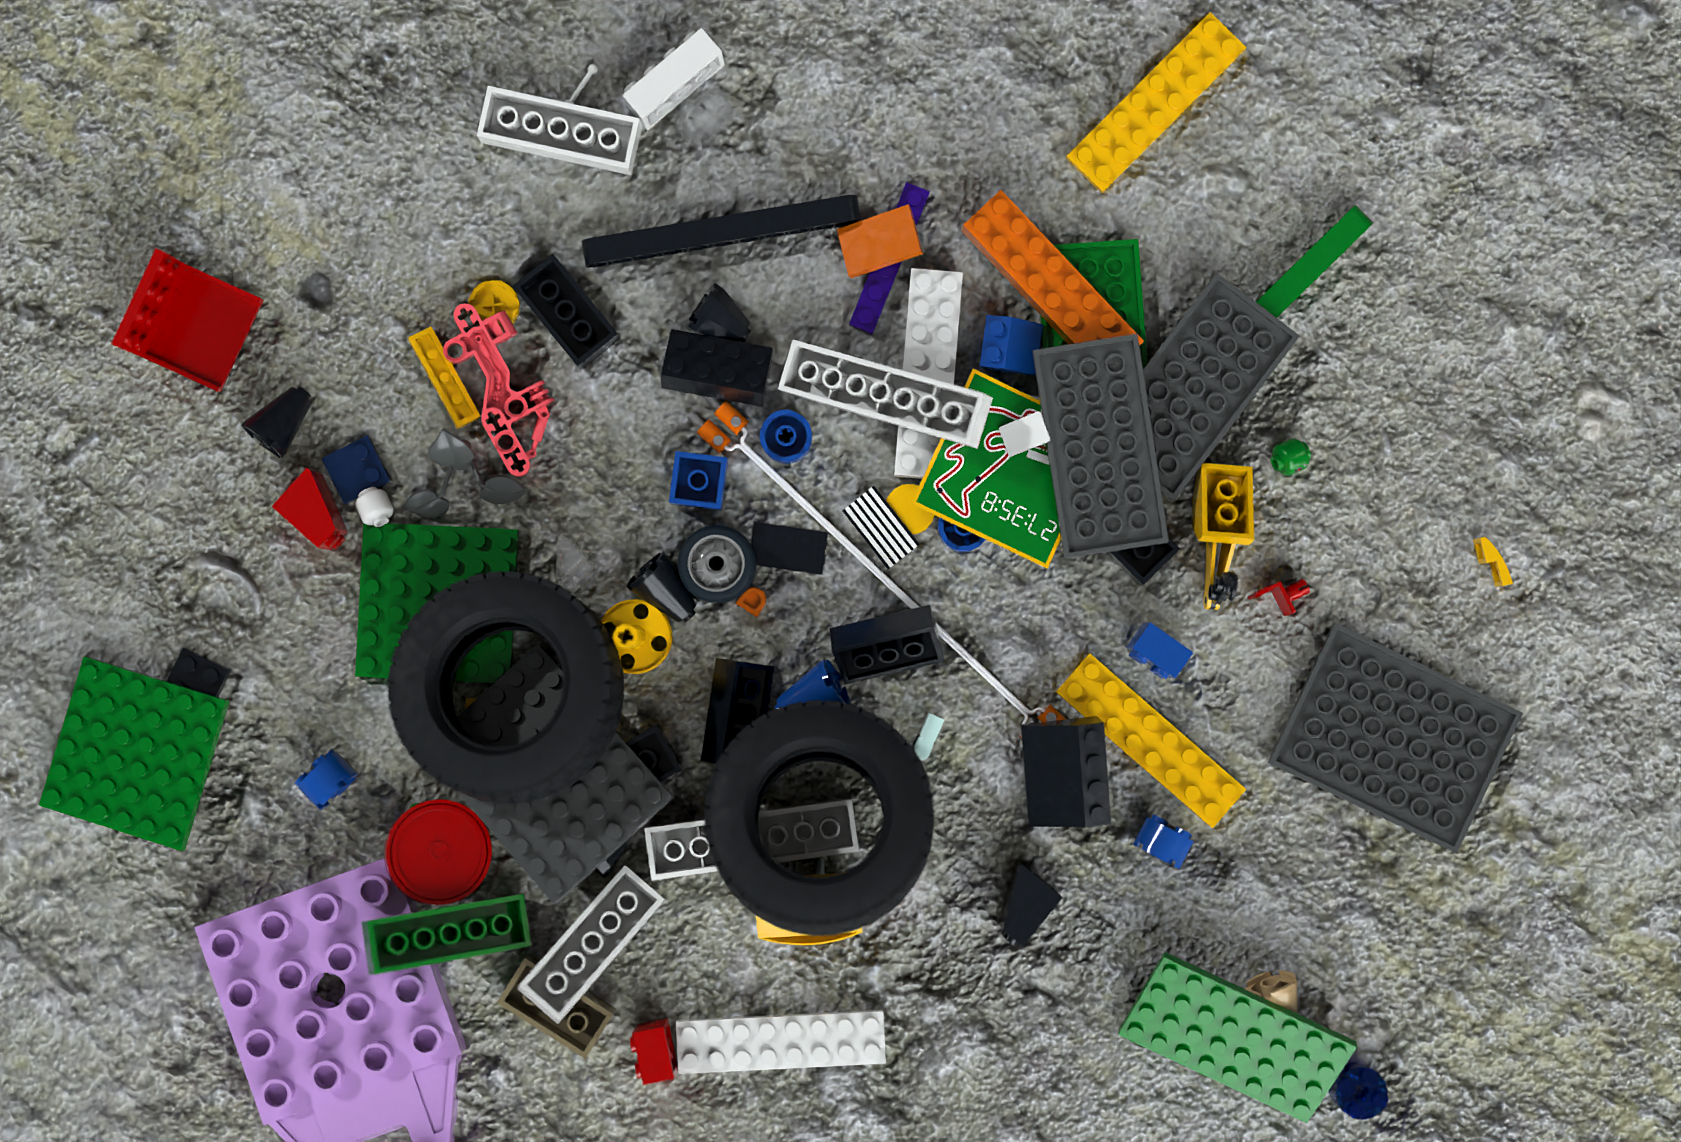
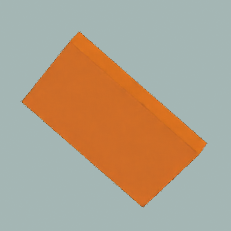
(879, 241)

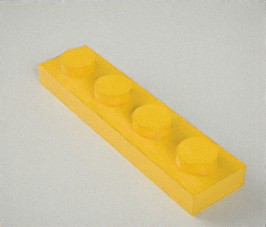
(444, 377)

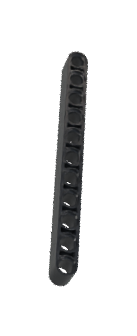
(721, 231)

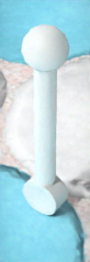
(592, 69)

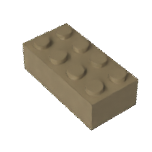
(579, 1026)

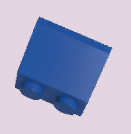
(1010, 344)

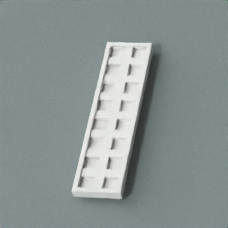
(780, 1041)

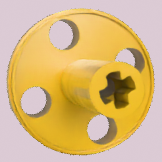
(643, 632)

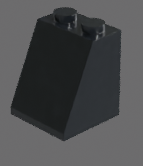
(1026, 904)

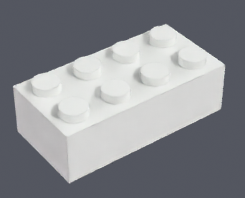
(673, 78)

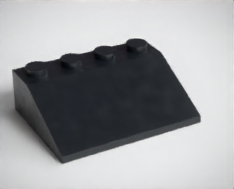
(1066, 773)

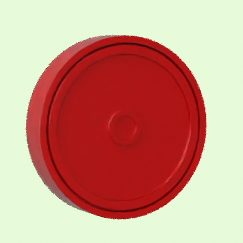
(437, 852)

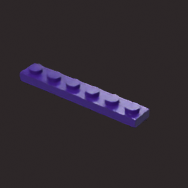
(881, 281)

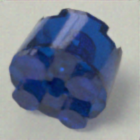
(1372, 1096)

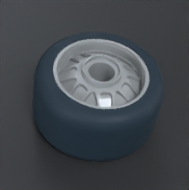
(738, 566)

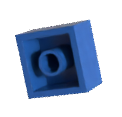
(698, 480)
(1159, 651)

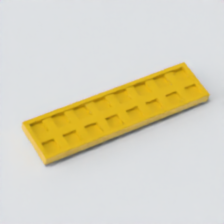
(1156, 102)
(1151, 740)

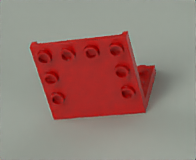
(187, 321)

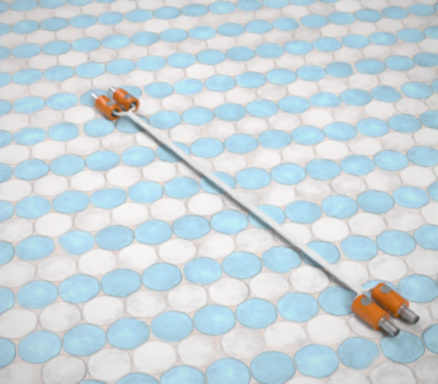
(719, 442)

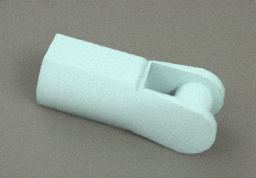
(928, 736)

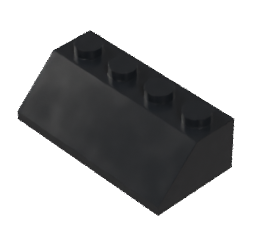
(886, 644)
(736, 699)

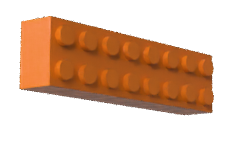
(1042, 273)

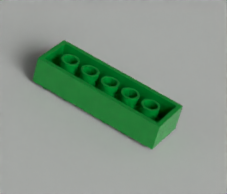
(445, 934)

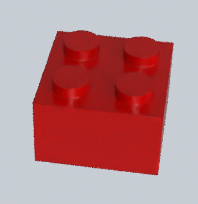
(654, 1051)

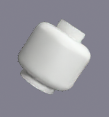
(374, 506)

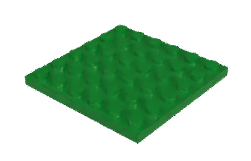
(407, 568)
(134, 753)

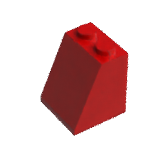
(313, 510)

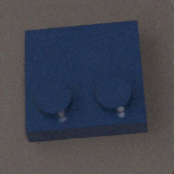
(356, 469)

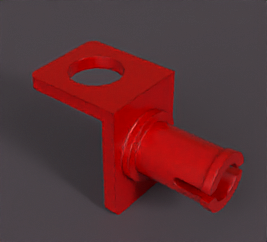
(1283, 595)

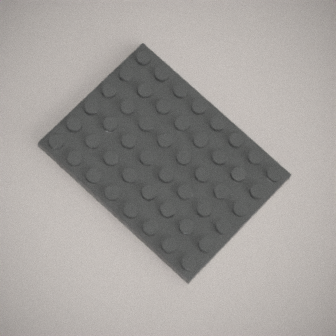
(1395, 737)
(578, 828)

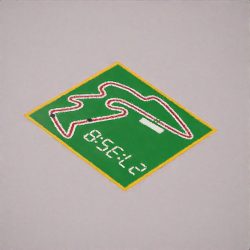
(987, 489)

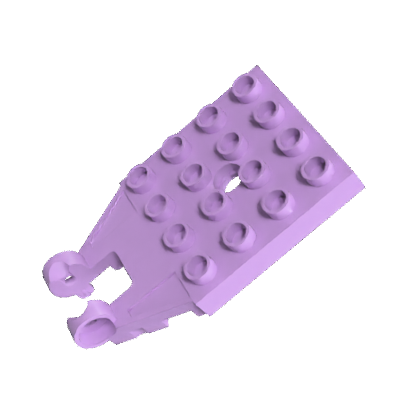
(323, 1066)

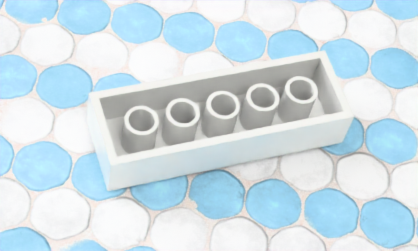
(559, 130)
(590, 944)

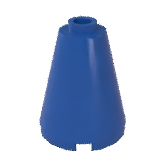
(817, 684)

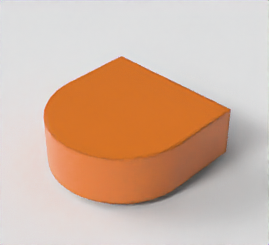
(752, 600)

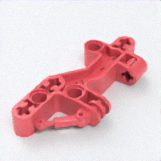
(481, 344)

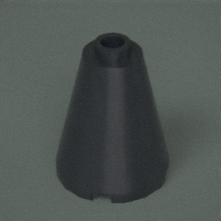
(279, 420)
(663, 588)

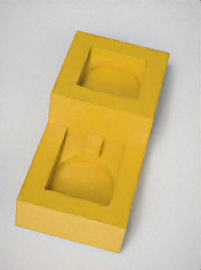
(1487, 553)

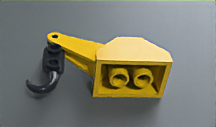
(1226, 516)

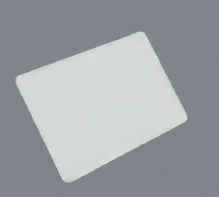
(1024, 434)

